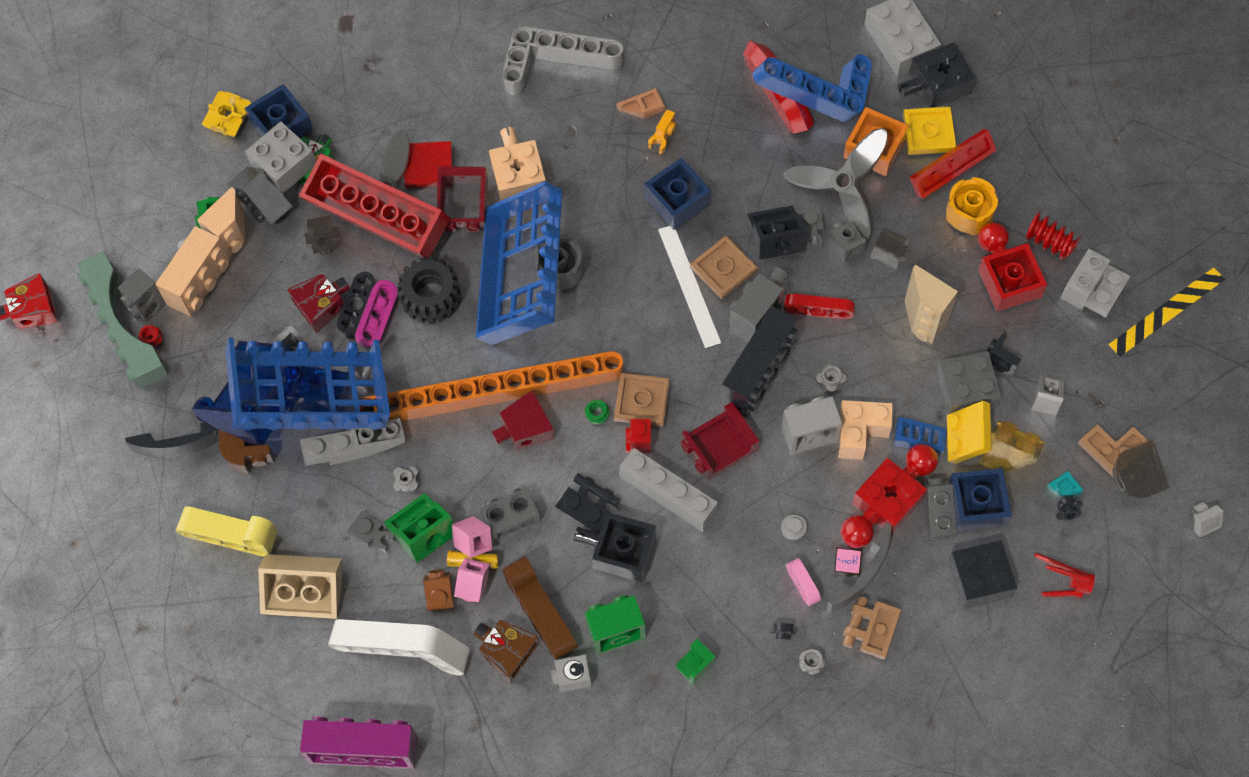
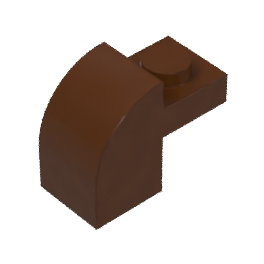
(241, 455)

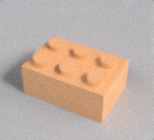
(193, 271)

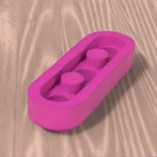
(382, 307)

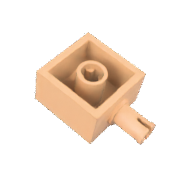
(515, 165)

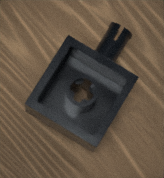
(939, 76)
(614, 535)

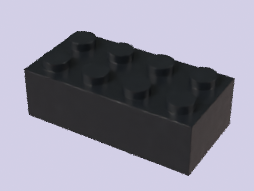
(759, 361)

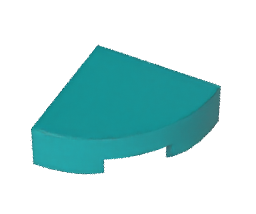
(1065, 486)

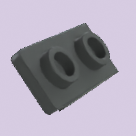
(940, 506)

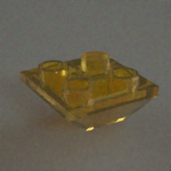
(1011, 448)

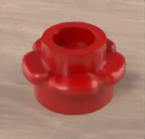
(150, 330)

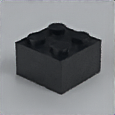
(982, 574)

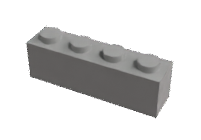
(668, 489)

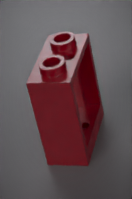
(463, 175)

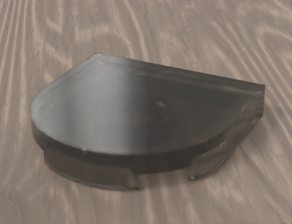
(1140, 471)

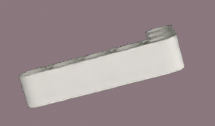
(401, 640)

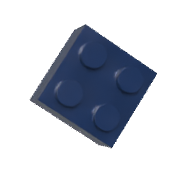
(276, 108)
(677, 193)
(980, 499)

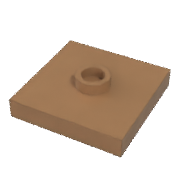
(723, 267)
(641, 398)

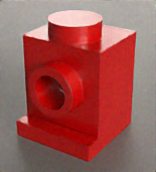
(638, 435)

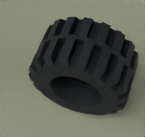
(426, 273)

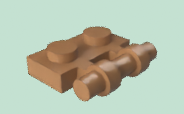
(879, 631)

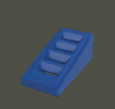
(913, 425)

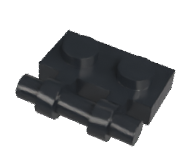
(581, 509)

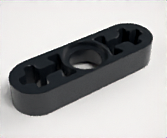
(355, 294)

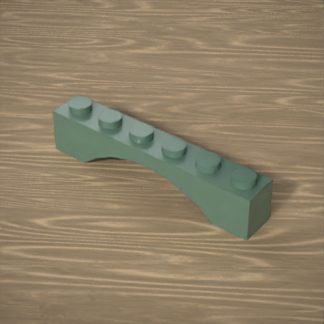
(103, 281)

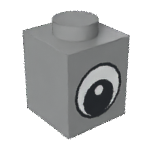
(571, 673)

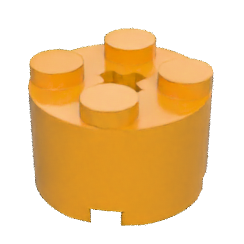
(971, 205)

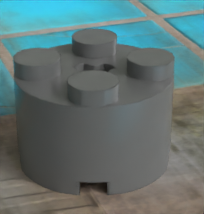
(569, 262)

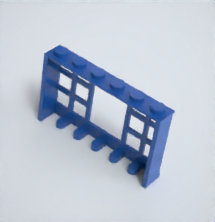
(493, 260)
(303, 357)

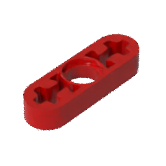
(819, 306)

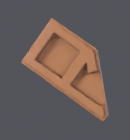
(643, 105)

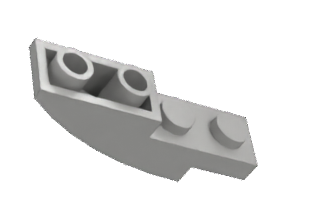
(351, 444)

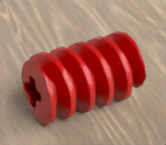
(1052, 237)

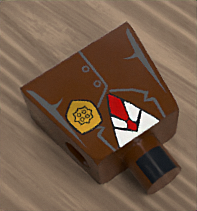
(506, 647)

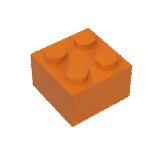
(870, 121)

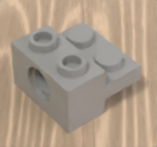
(1089, 273)

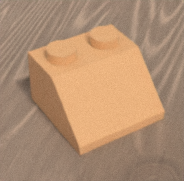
(226, 221)

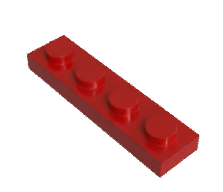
(952, 163)

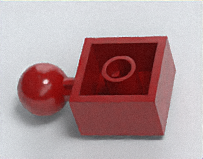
(1009, 274)

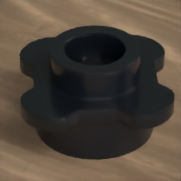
(1068, 508)

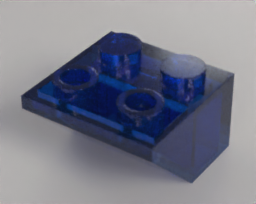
(311, 391)

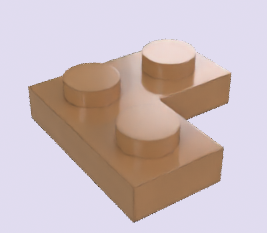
(1105, 449)

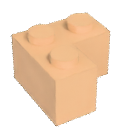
(862, 421)

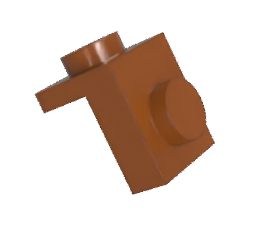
(438, 590)

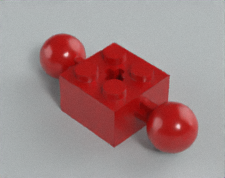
(889, 480)

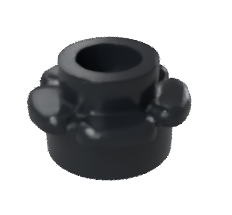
(783, 631)

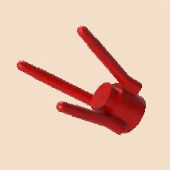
(1079, 579)

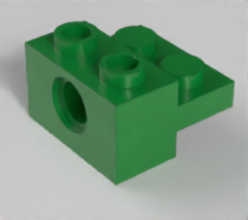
(421, 527)

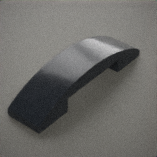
(176, 446)

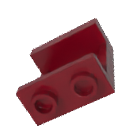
(720, 442)

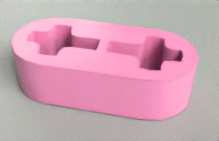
(803, 582)

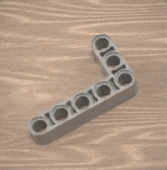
(555, 51)

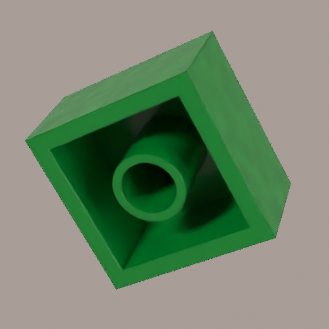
(615, 624)

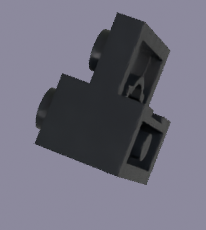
(777, 232)

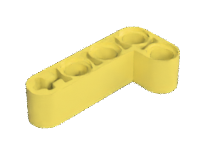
(247, 536)

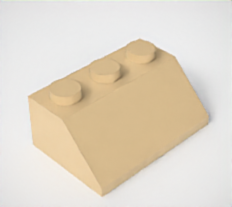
(928, 304)
(300, 586)

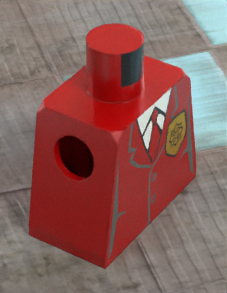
(29, 303)

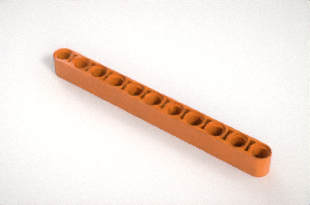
(502, 382)

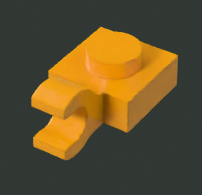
(665, 128)

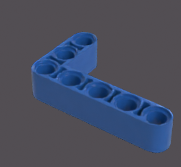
(836, 101)

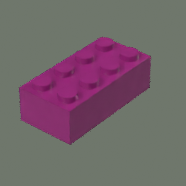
(358, 743)

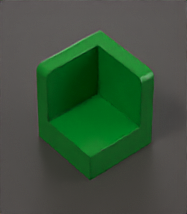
(696, 662)

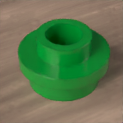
(597, 405)

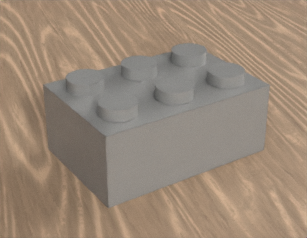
(900, 33)

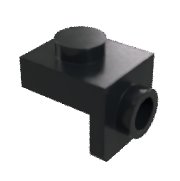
(1002, 359)

